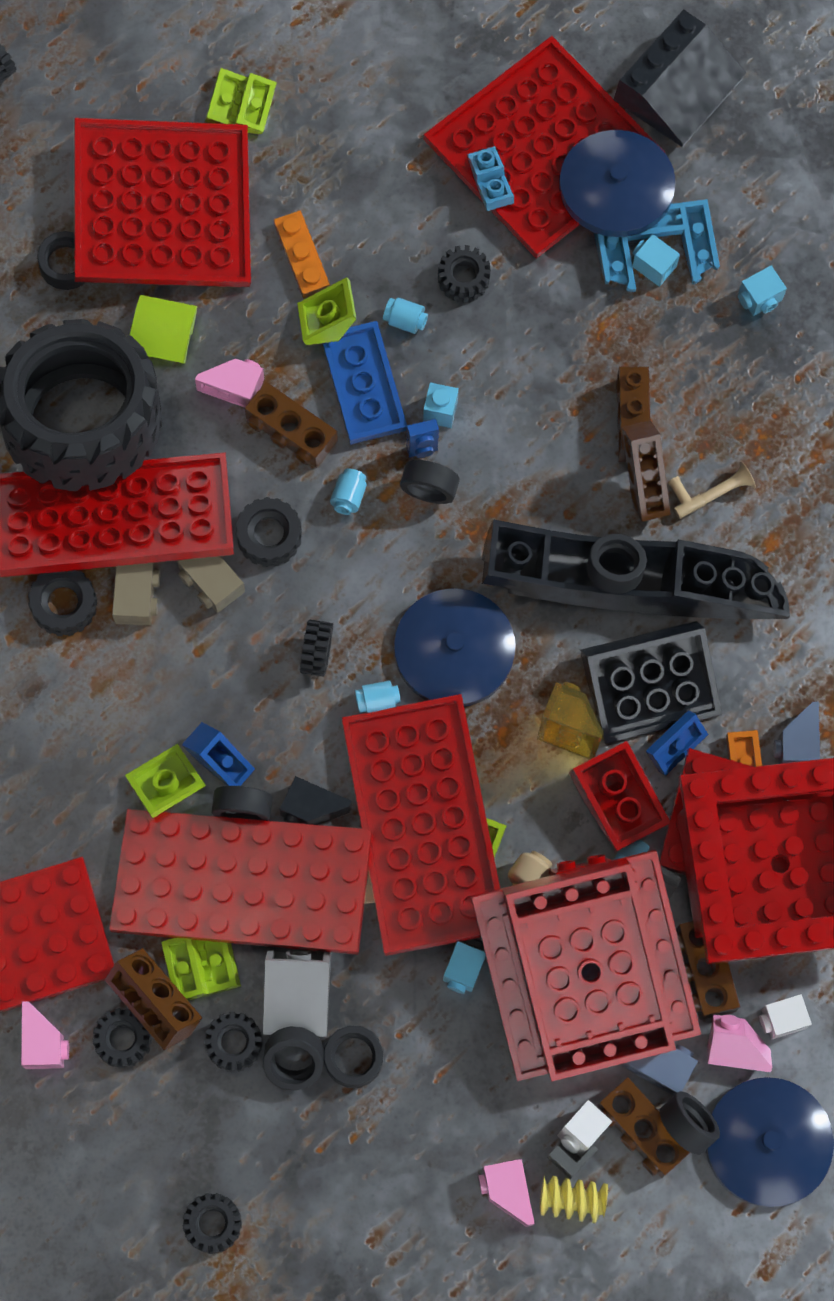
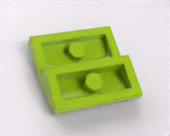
(241, 100)
(163, 327)
(200, 966)

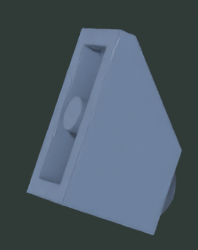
(800, 738)
(667, 1070)

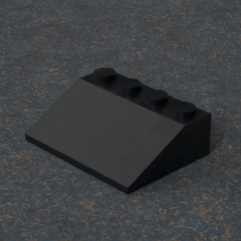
(680, 79)
(651, 681)

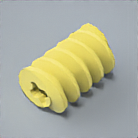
(573, 1198)

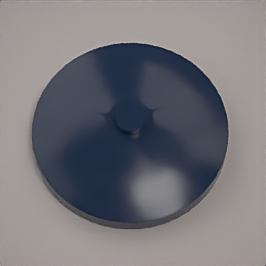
(617, 183)
(454, 646)
(770, 1142)

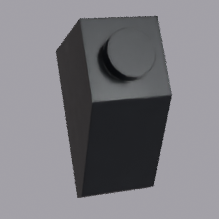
(312, 804)

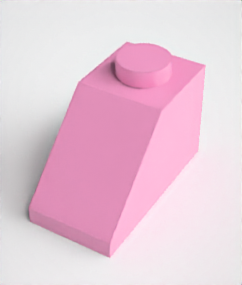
(232, 381)
(41, 1042)
(737, 1045)
(508, 1189)

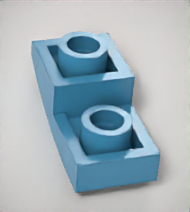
(490, 178)

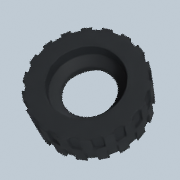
(268, 509)
(68, 623)

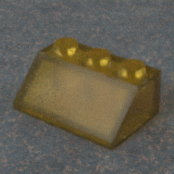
(570, 722)

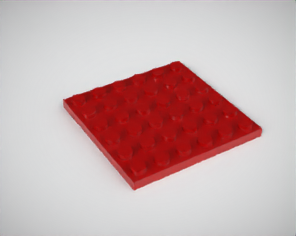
(534, 121)
(161, 203)

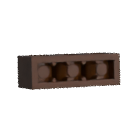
(632, 400)
(288, 411)
(646, 470)
(719, 982)
(153, 999)
(642, 1110)

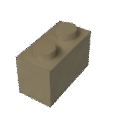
(213, 580)
(134, 594)

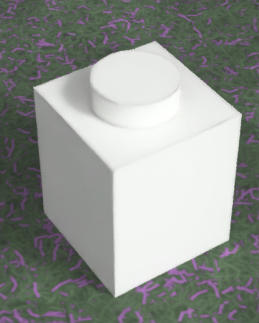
(785, 1017)
(583, 1129)

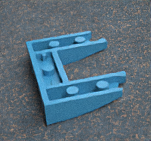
(686, 218)

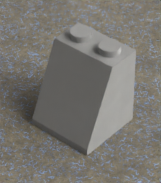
(296, 990)

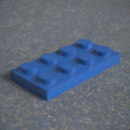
(364, 384)

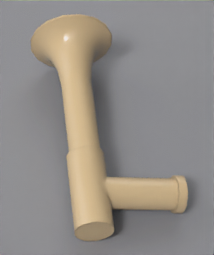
(690, 505)

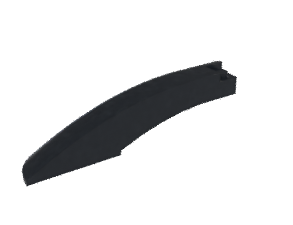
(677, 579)

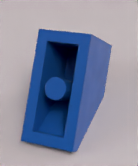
(218, 755)

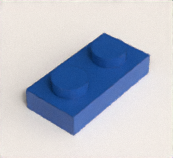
(422, 438)
(675, 742)

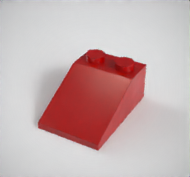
(619, 796)

